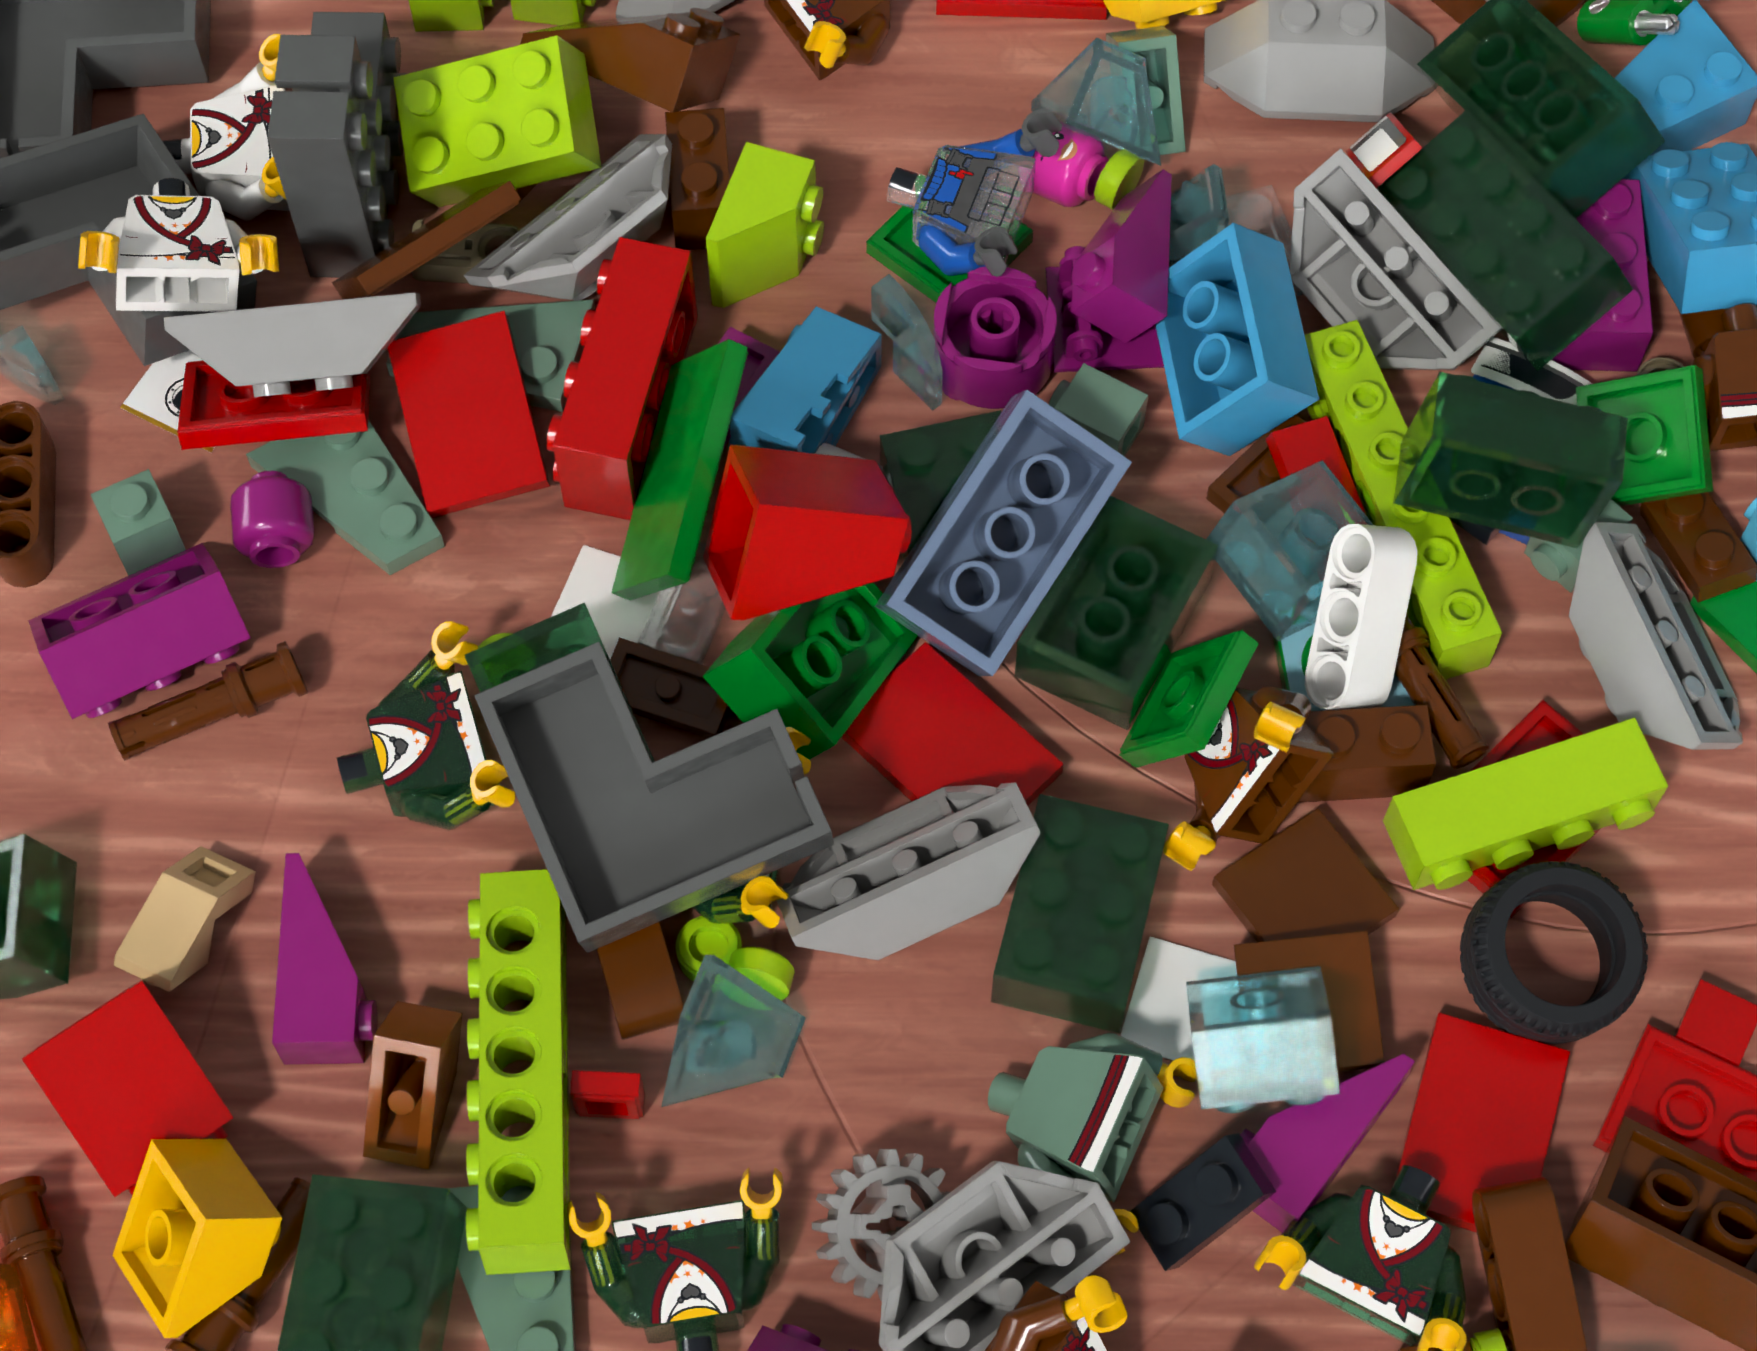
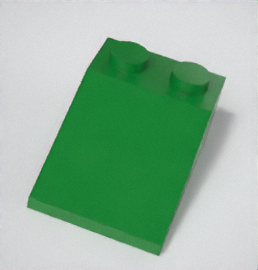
(812, 664)

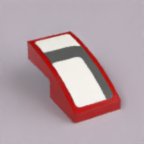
(1383, 149)

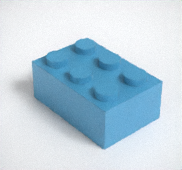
(1702, 224)
(1234, 342)

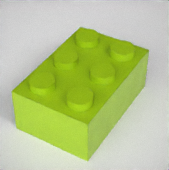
(497, 120)

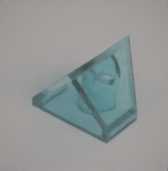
(1105, 98)
(1197, 212)
(728, 1035)

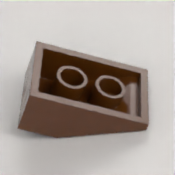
(659, 58)

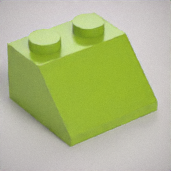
(763, 224)

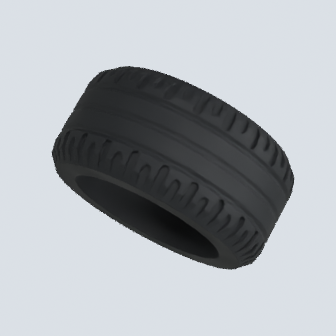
(1604, 913)

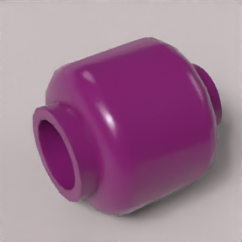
(272, 519)

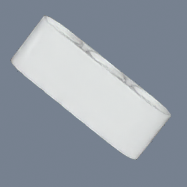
(1360, 617)

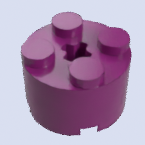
(994, 337)

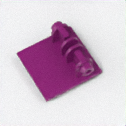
(1085, 343)

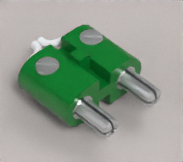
(1628, 20)

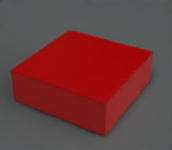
(1718, 1022)
(607, 1094)

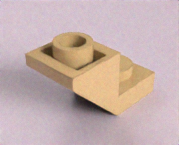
(178, 918)

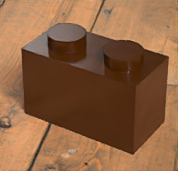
(696, 172)
(1374, 752)

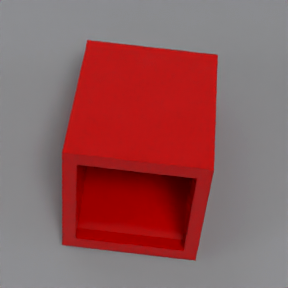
(800, 529)
(124, 1082)

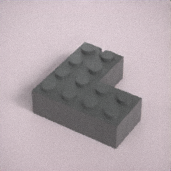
(67, 48)
(338, 137)
(77, 188)
(640, 835)

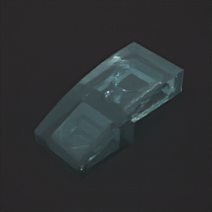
(914, 347)
(26, 368)

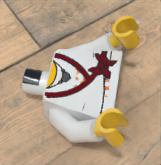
(231, 144)
(176, 252)

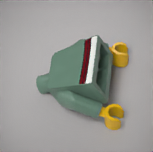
(1089, 1108)

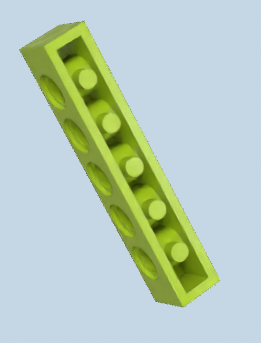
(1369, 432)
(534, 1231)

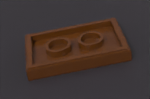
(427, 241)

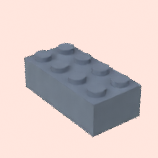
(1003, 534)

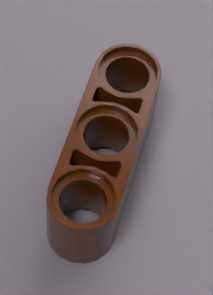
(32, 515)
(641, 982)
(1527, 1267)

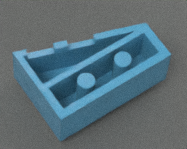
(1692, 82)
(809, 386)

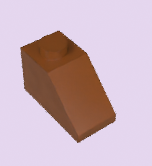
(411, 1083)

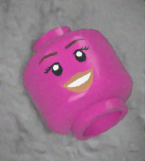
(1072, 172)

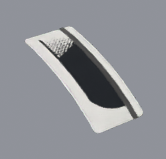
(1507, 366)

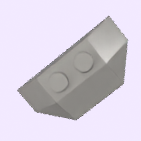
(1318, 59)
(568, 241)
(1370, 266)
(296, 341)
(1649, 643)
(911, 872)
(983, 1248)

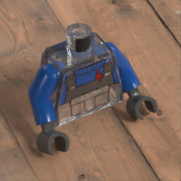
(975, 196)

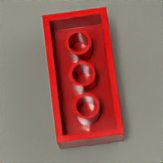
(621, 378)

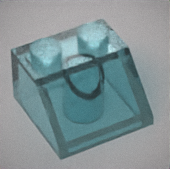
(1280, 544)
(1262, 1039)

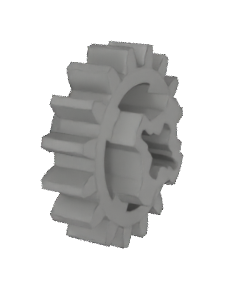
(885, 1198)

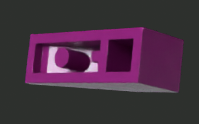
(1125, 266)
(318, 997)
(1311, 1143)

